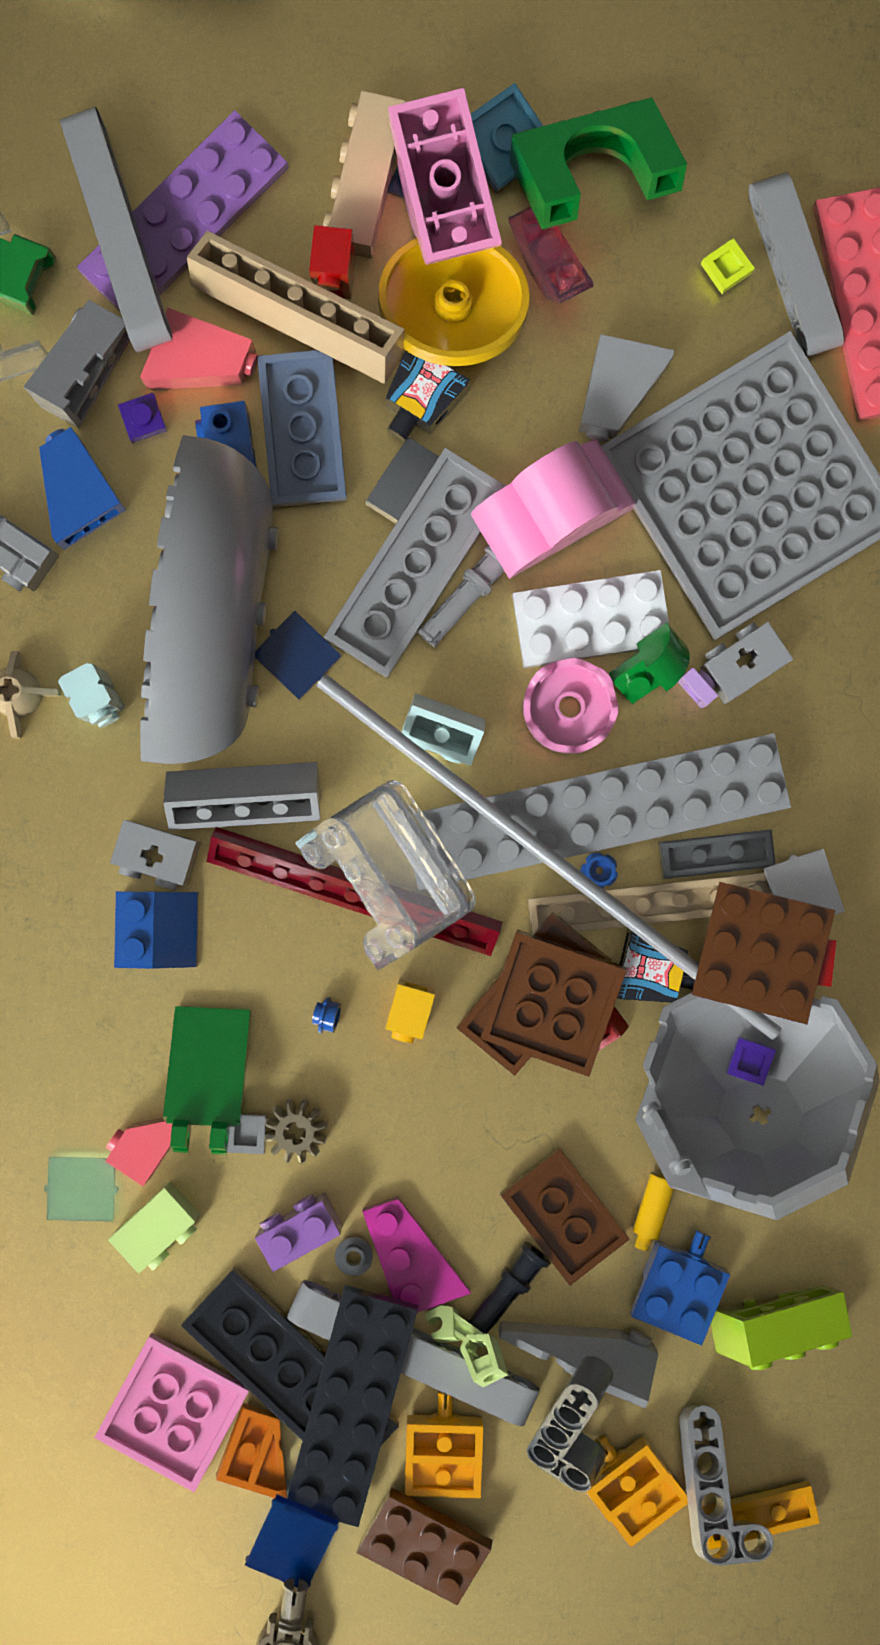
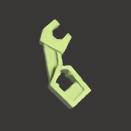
(483, 1369)

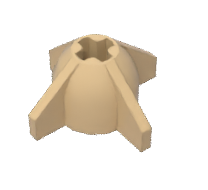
(20, 693)

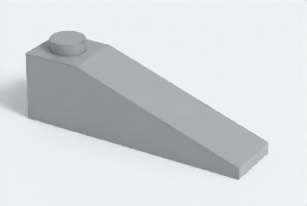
(627, 1354)

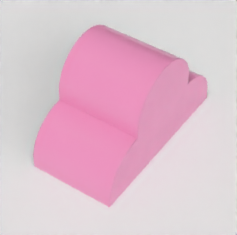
(443, 176)
(552, 505)

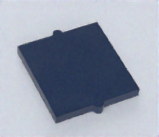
(297, 655)

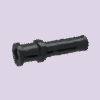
(514, 1281)

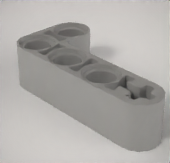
(716, 1481)

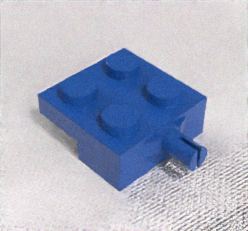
(680, 1289)

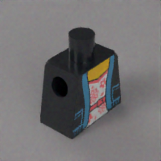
(423, 395)
(650, 973)

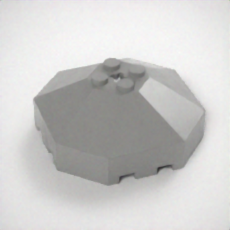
(701, 1115)

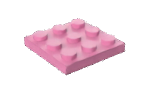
(172, 1412)

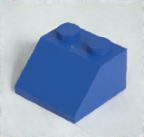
(156, 929)

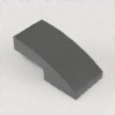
(401, 480)

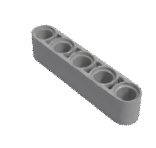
(795, 264)

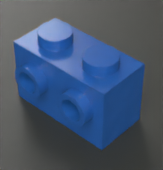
(228, 425)

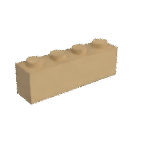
(366, 172)

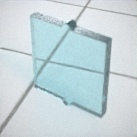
(80, 1189)

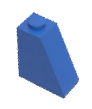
(75, 489)

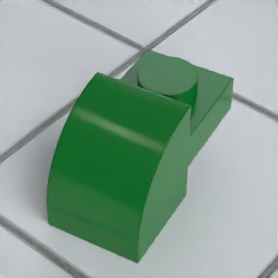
(659, 662)

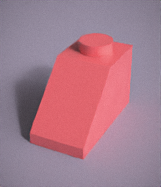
(140, 1149)

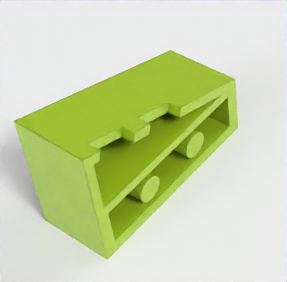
(782, 1327)

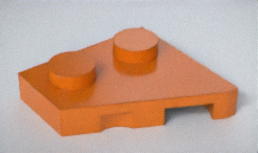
(254, 1454)

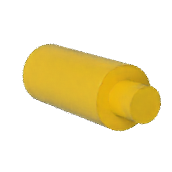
(652, 1211)

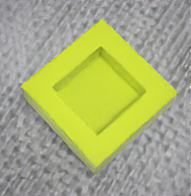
(727, 266)

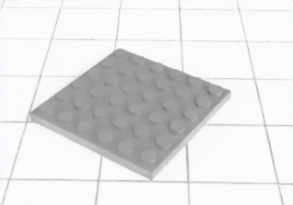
(750, 485)

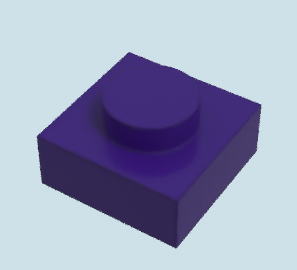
(142, 417)
(750, 1060)

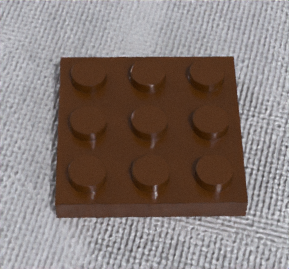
(763, 952)
(553, 1002)

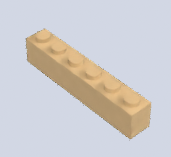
(296, 307)

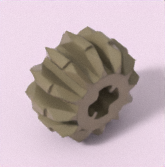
(303, 1120)

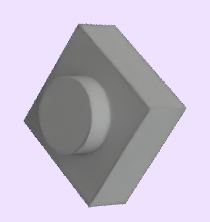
(249, 1135)

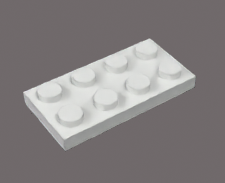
(588, 617)

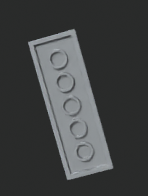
(413, 565)

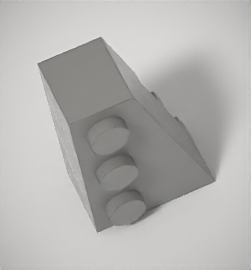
(79, 364)

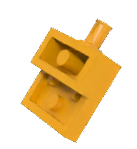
(444, 1453)
(636, 1489)

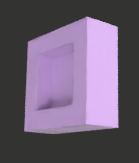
(699, 687)

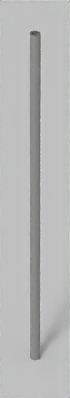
(528, 841)

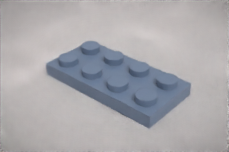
(301, 428)

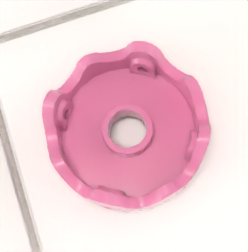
(570, 679)

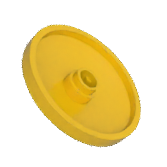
(455, 307)

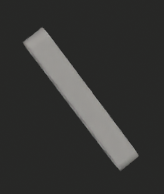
(116, 230)
(425, 1360)

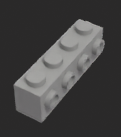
(242, 796)

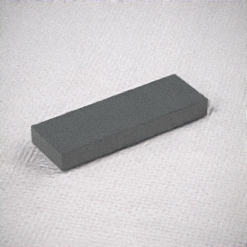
(716, 854)

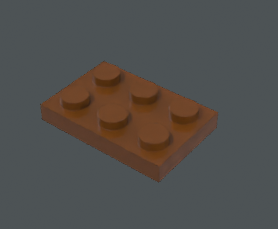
(564, 1216)
(424, 1546)

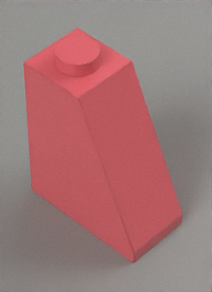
(198, 356)

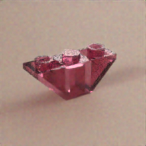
(549, 258)

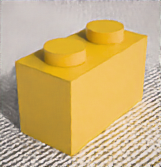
(410, 1011)

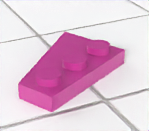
(409, 1257)

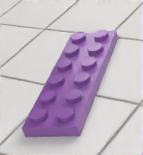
(197, 197)

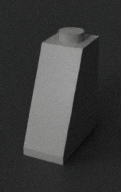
(619, 383)

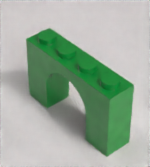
(629, 132)

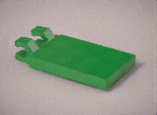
(206, 1074)

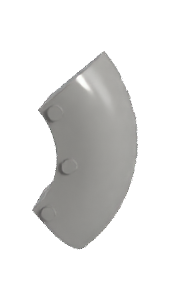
(206, 604)

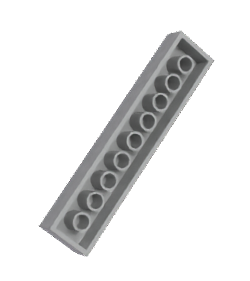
(619, 806)

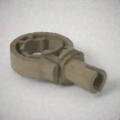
(290, 1619)

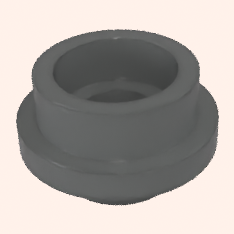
(353, 1244)

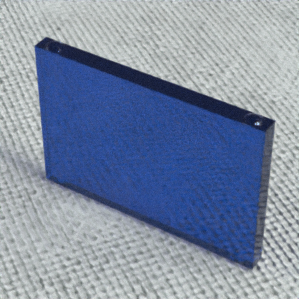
(291, 1541)

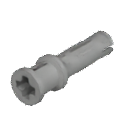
(476, 583)

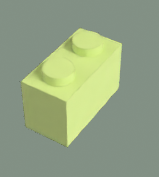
(154, 1228)

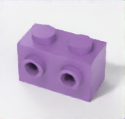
(299, 1231)

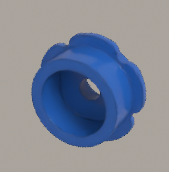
(608, 865)
(326, 1015)

